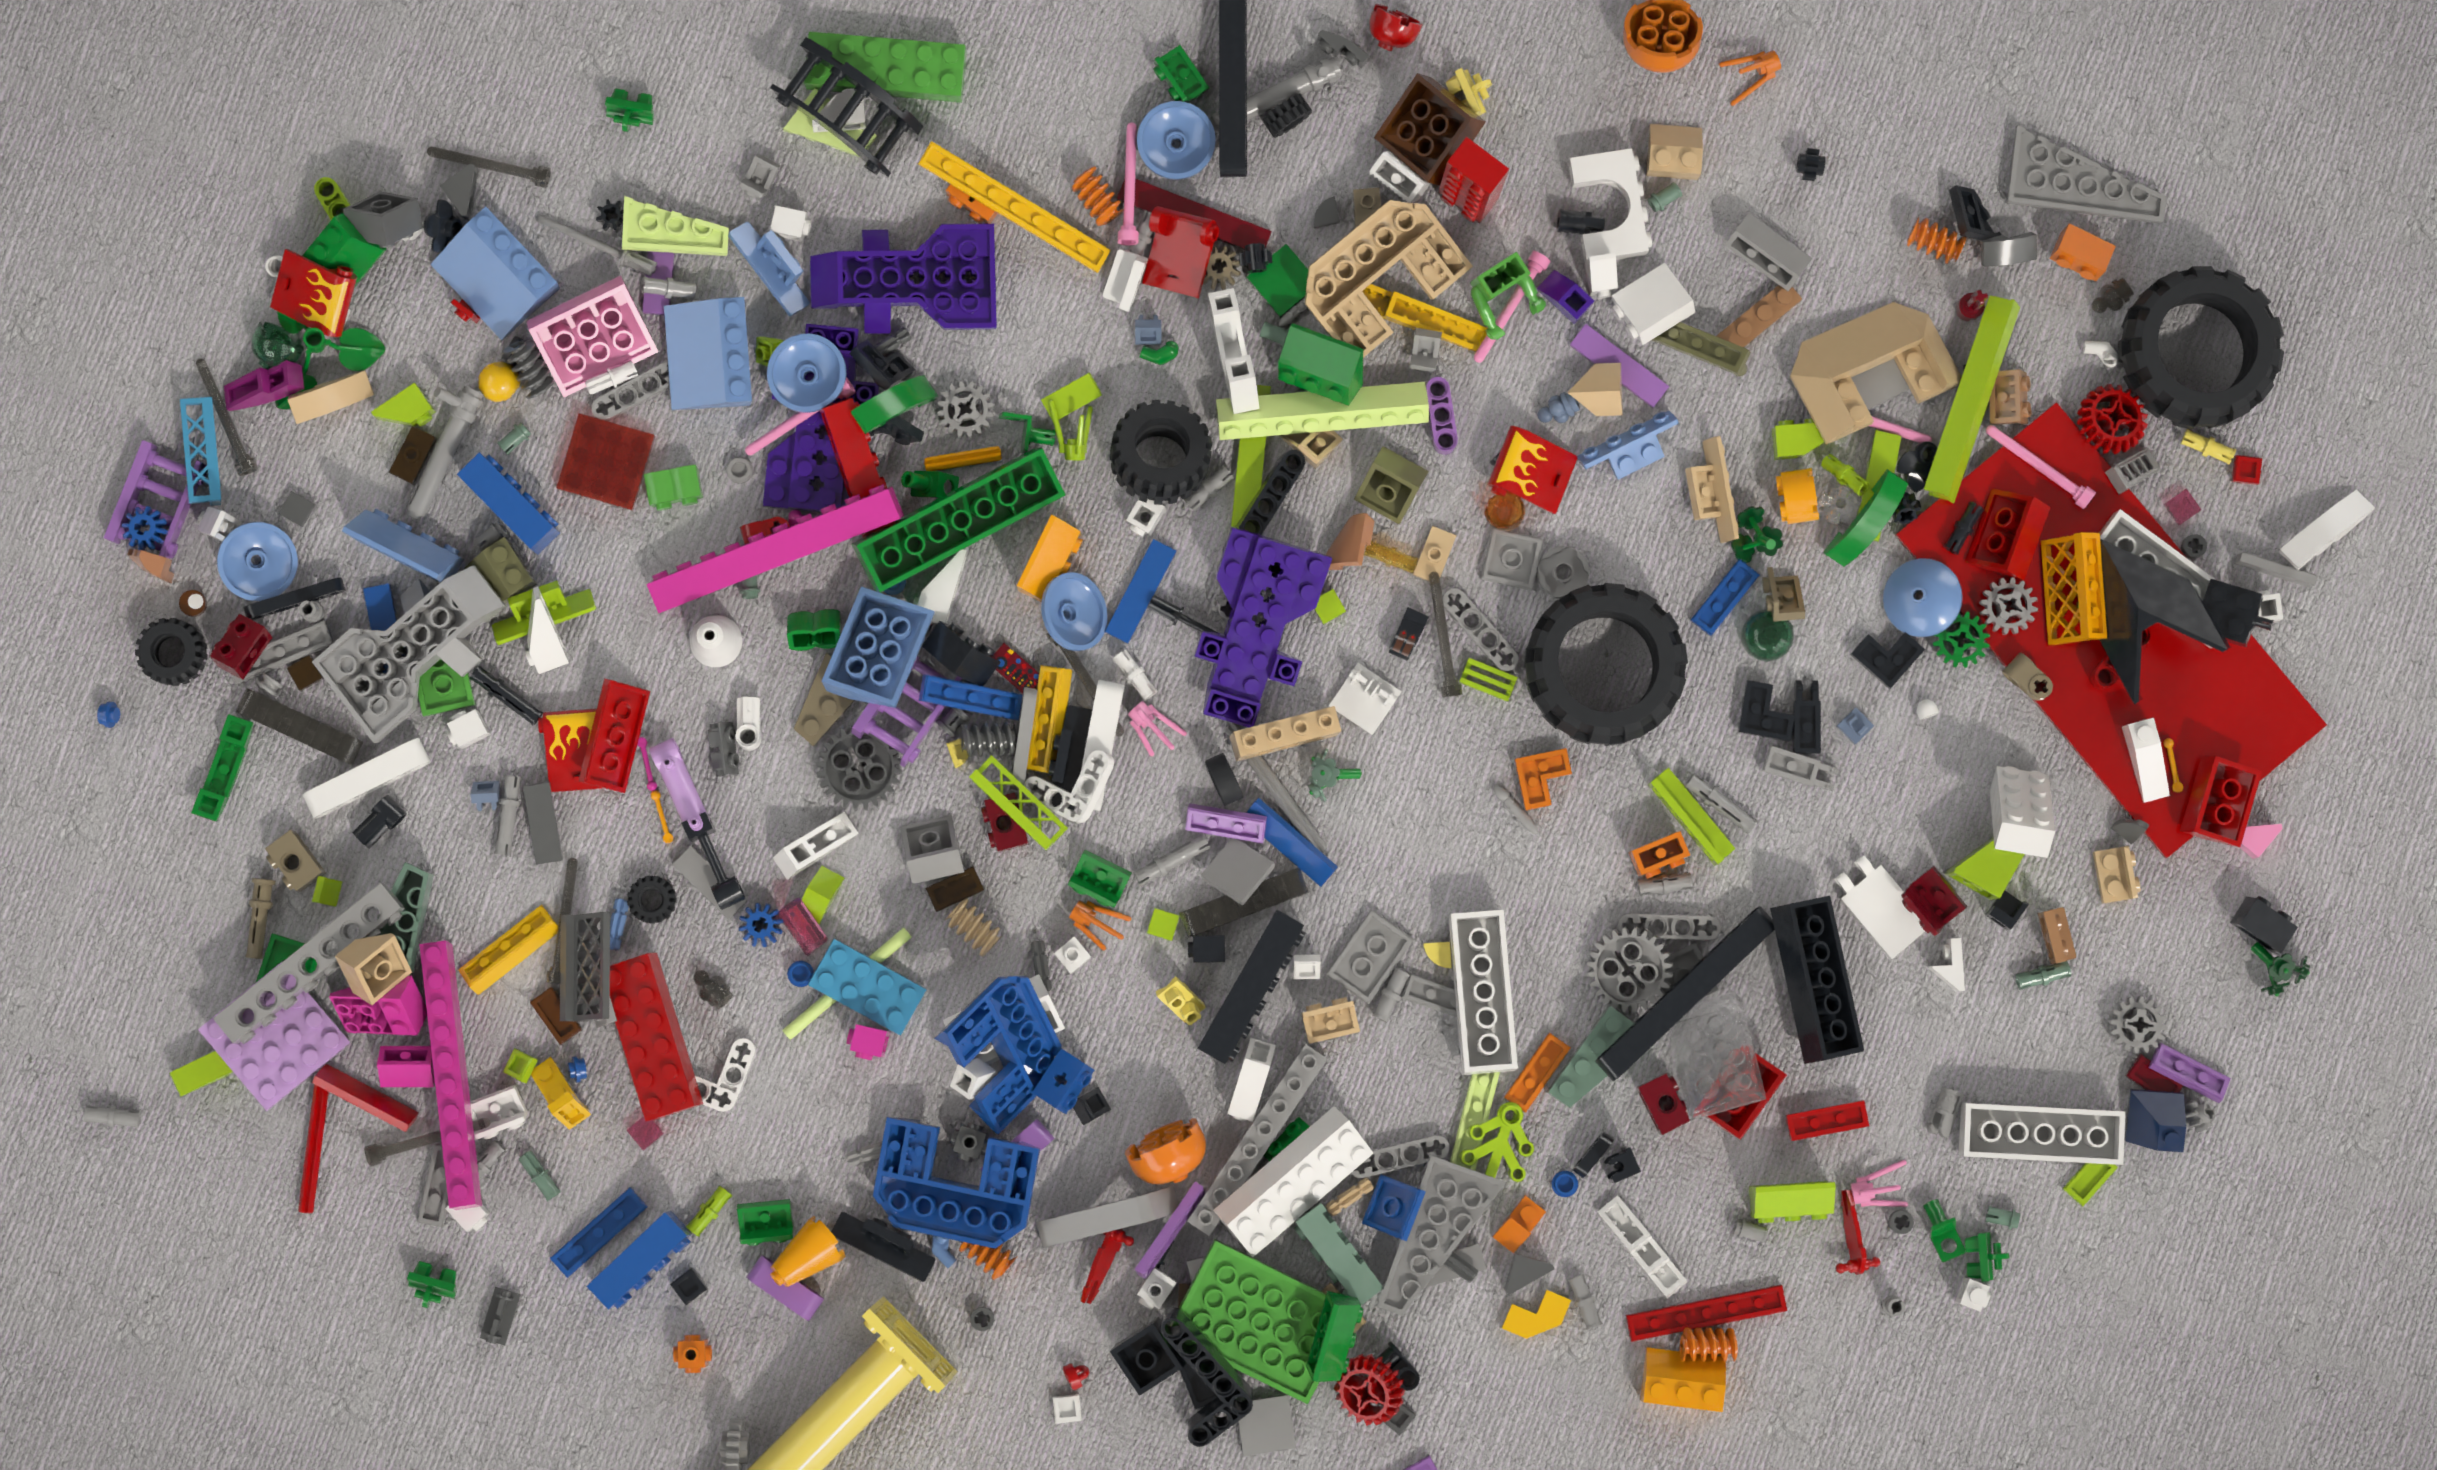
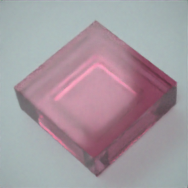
(2182, 507)
(645, 1133)

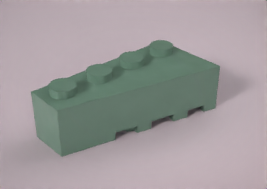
(413, 892)
(1581, 1070)
(1338, 1253)

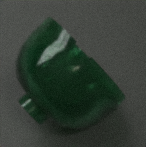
(273, 345)
(1766, 638)

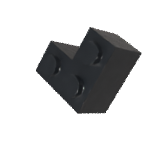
(961, 654)

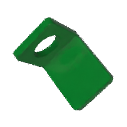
(1030, 433)
(928, 483)
(1942, 1230)

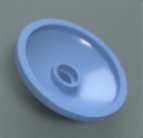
(1176, 122)
(801, 356)
(271, 574)
(1934, 610)
(1074, 611)

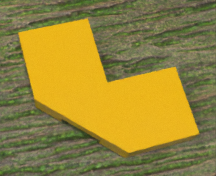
(1528, 1324)

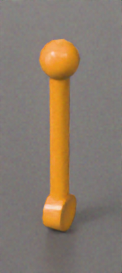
(2177, 786)
(667, 837)

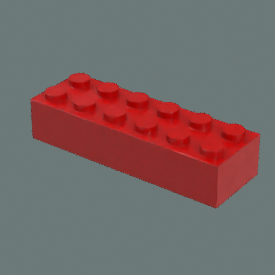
(1472, 181)
(652, 1038)

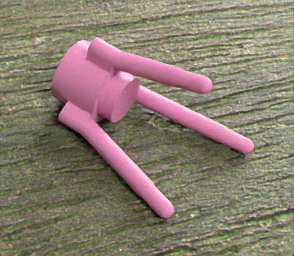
(1143, 716)
(1864, 1191)

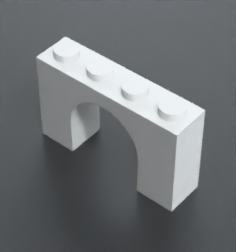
(1618, 171)
(1233, 355)

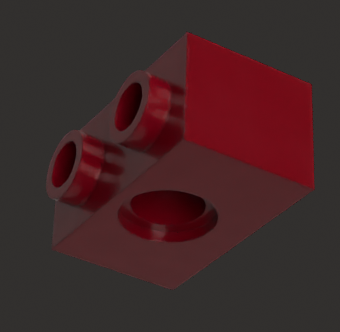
(1006, 839)
(1651, 1093)

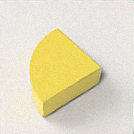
(958, 757)
(1439, 953)

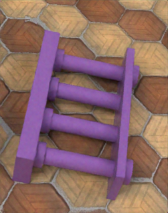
(139, 481)
(867, 725)

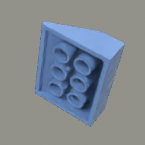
(494, 274)
(708, 354)
(403, 545)
(877, 648)

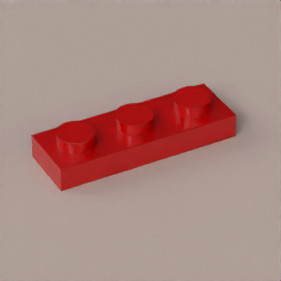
(1827, 1120)

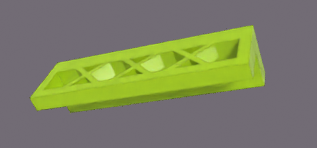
(1015, 813)
(1691, 816)

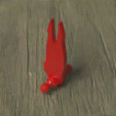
(1103, 1260)
(1858, 1260)

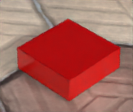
(2246, 470)

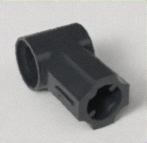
(384, 817)

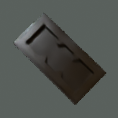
(412, 455)
(954, 889)

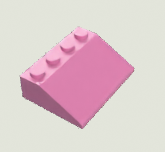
(591, 335)

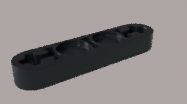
(294, 598)

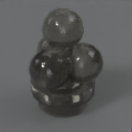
(2112, 296)
(713, 989)

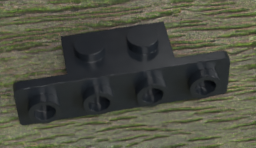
(1071, 751)
(884, 1245)

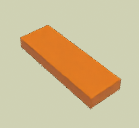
(1537, 1072)

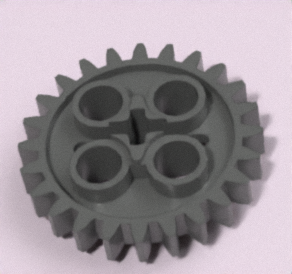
(838, 777)

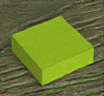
(1329, 607)
(327, 891)
(1163, 924)
(520, 1065)

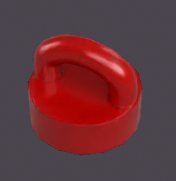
(1072, 1377)

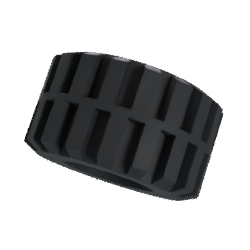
(149, 651)

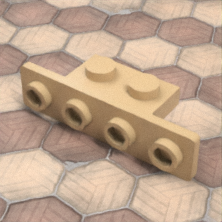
(1711, 490)

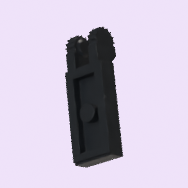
(1807, 720)

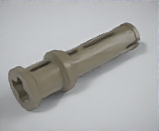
(260, 904)

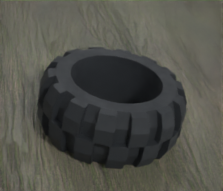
(2247, 312)
(1656, 629)

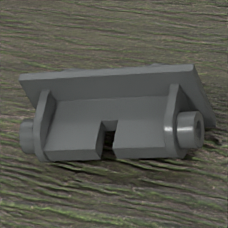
(726, 760)
(500, 1316)

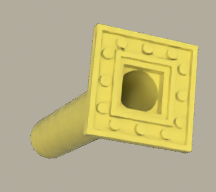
(859, 1393)

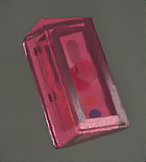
(802, 926)

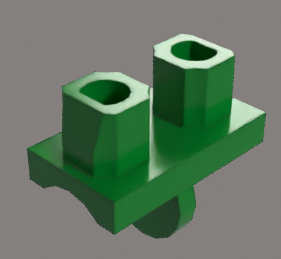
(629, 112)
(1982, 1244)
(421, 1280)

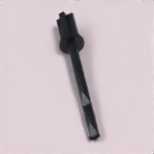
(1174, 614)

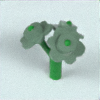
(1327, 774)

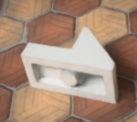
(1953, 972)

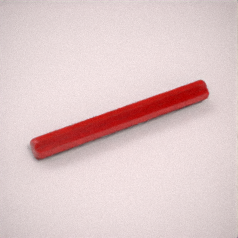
(313, 1150)

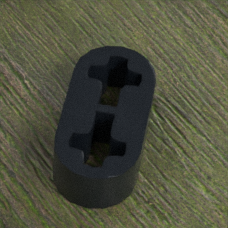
(1593, 1154)

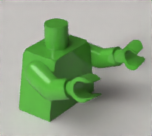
(1497, 280)

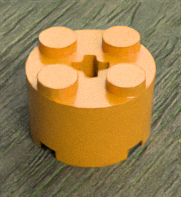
(1799, 496)

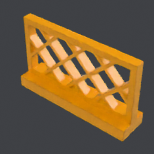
(2088, 587)

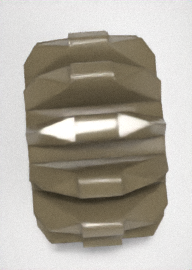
(1228, 271)

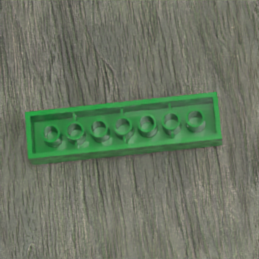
(958, 519)

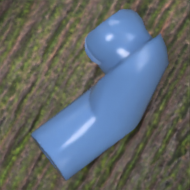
(940, 1250)

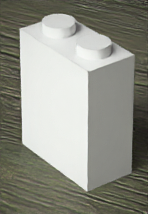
(1652, 304)

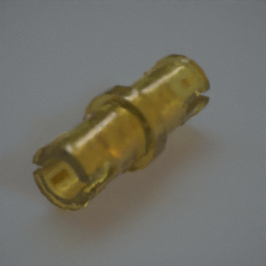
(1391, 556)

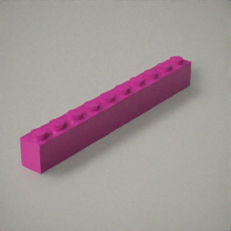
(775, 549)
(450, 1075)

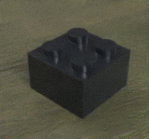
(1147, 1357)

